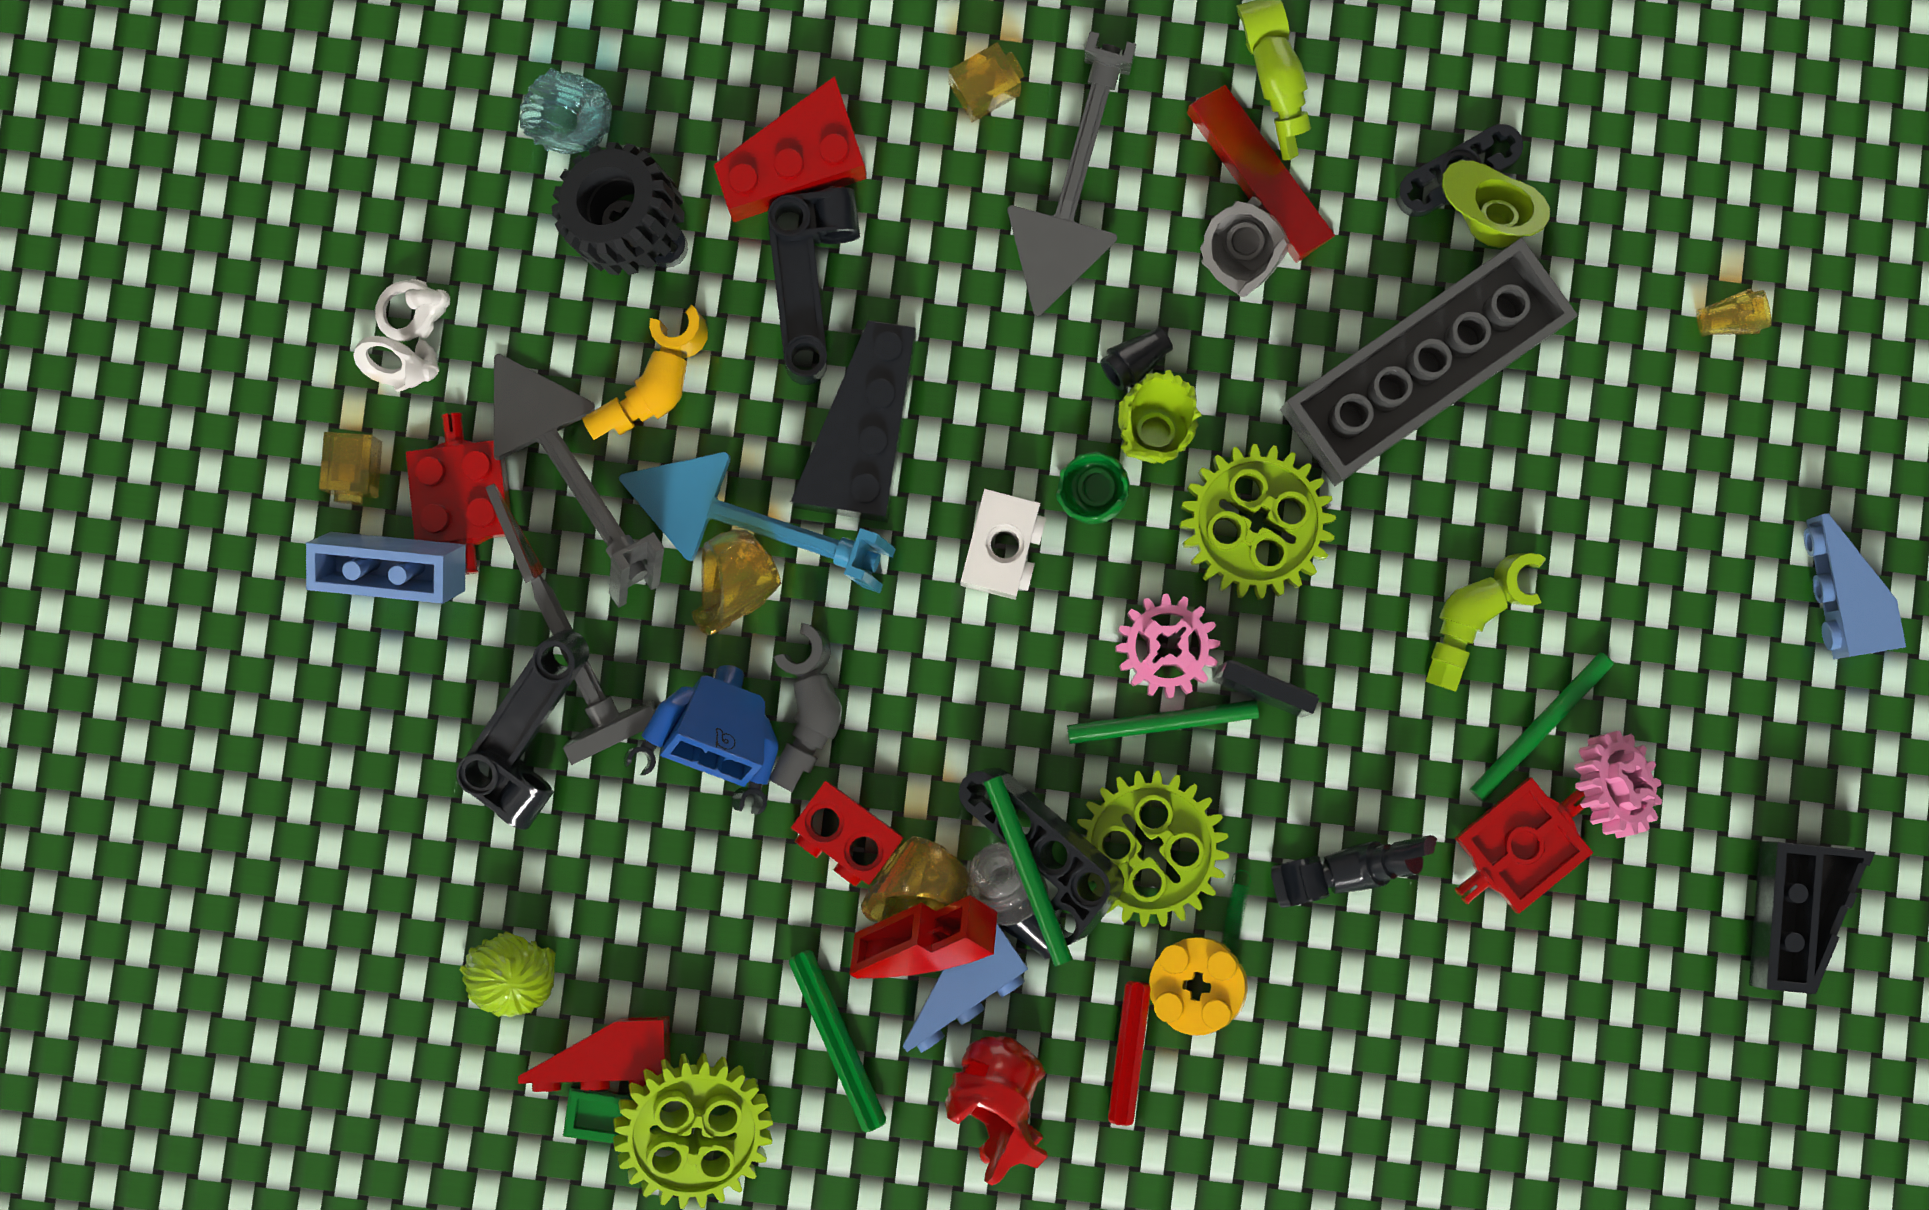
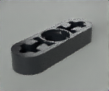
(1482, 143)

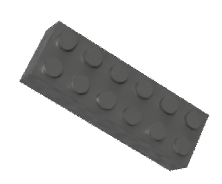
(1428, 361)

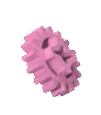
(1150, 630)
(1618, 784)

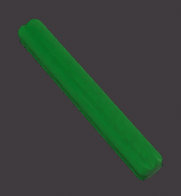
(837, 1041)

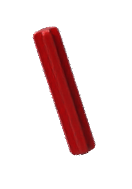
(1129, 1053)

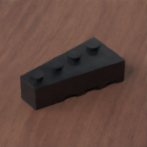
(860, 440)

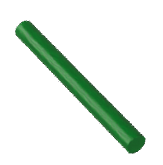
(1162, 721)
(1541, 726)
(1028, 871)

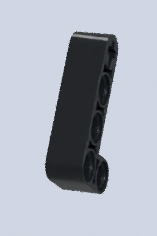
(1045, 829)

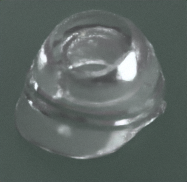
(998, 884)

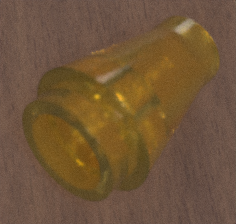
(1736, 315)

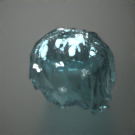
(565, 112)

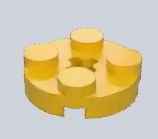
(1219, 968)

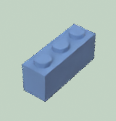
(385, 567)

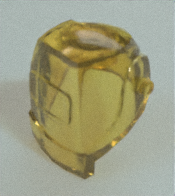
(734, 579)
(914, 875)

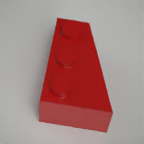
(794, 154)

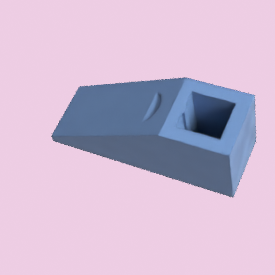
(1856, 603)
(962, 989)

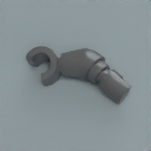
(817, 710)

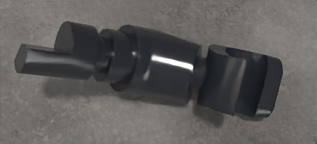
(1349, 870)

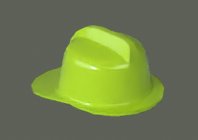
(1493, 204)

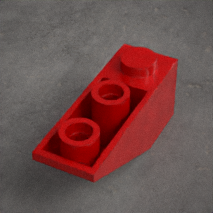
(608, 1055)

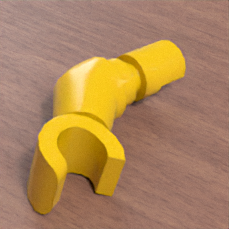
(660, 384)

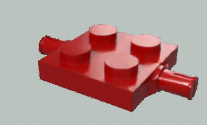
(451, 493)
(1523, 845)

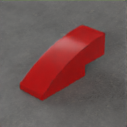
(925, 940)

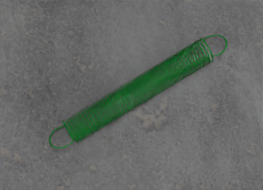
(1233, 913)

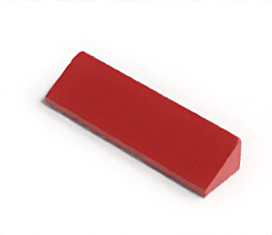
(1259, 170)

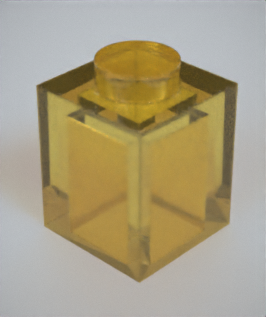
(986, 81)
(350, 467)

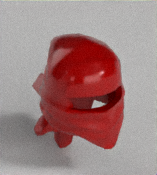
(997, 1090)

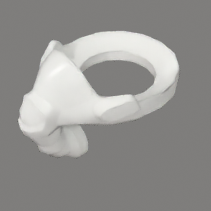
(428, 307)
(415, 366)

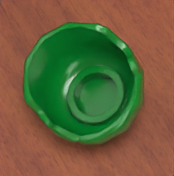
(1093, 488)

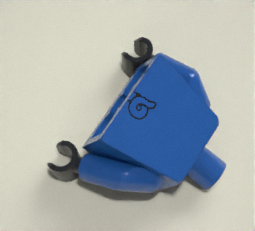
(717, 732)

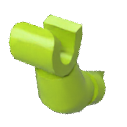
(1277, 68)
(1469, 611)

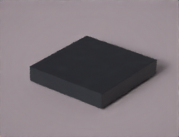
(1266, 688)

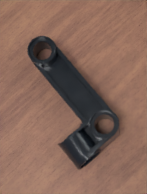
(827, 218)
(515, 789)

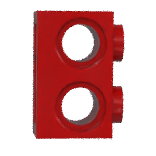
(853, 823)

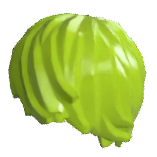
(1158, 418)
(509, 975)

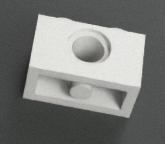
(997, 516)

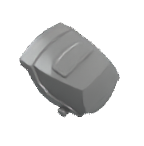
(1243, 246)

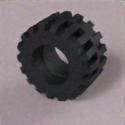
(601, 181)

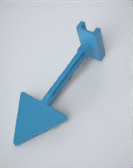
(684, 499)

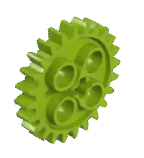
(1238, 560)
(1184, 820)
(700, 1091)

